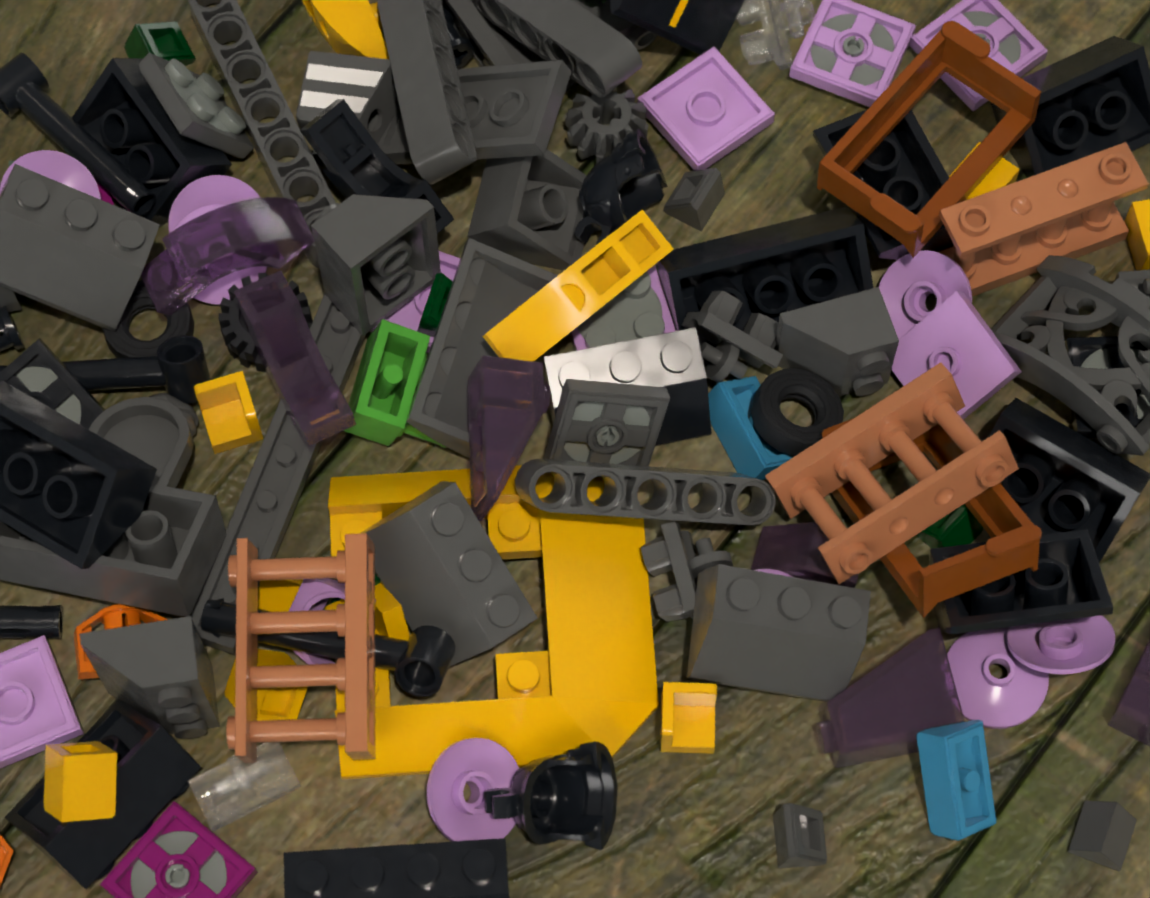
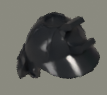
(620, 187)
(562, 797)

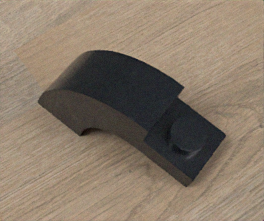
(359, 165)

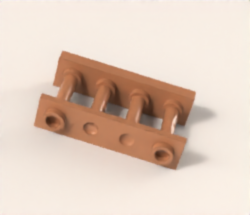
(1047, 214)
(870, 438)
(351, 674)

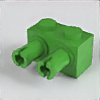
(387, 384)

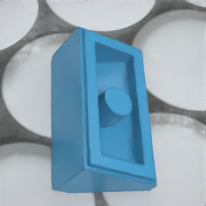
(732, 420)
(956, 779)

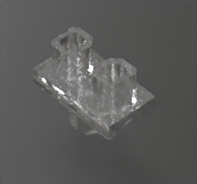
(772, 40)
(241, 787)

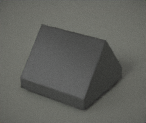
(696, 197)
(1103, 833)
(799, 836)

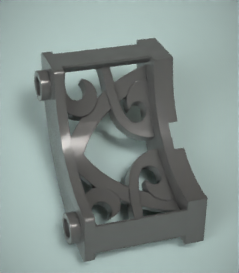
(1062, 290)

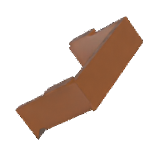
(967, 60)
(1010, 549)

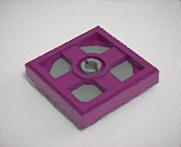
(179, 861)

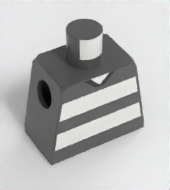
(359, 80)

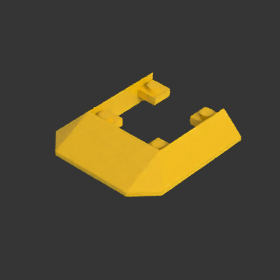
(601, 651)

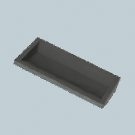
(481, 295)

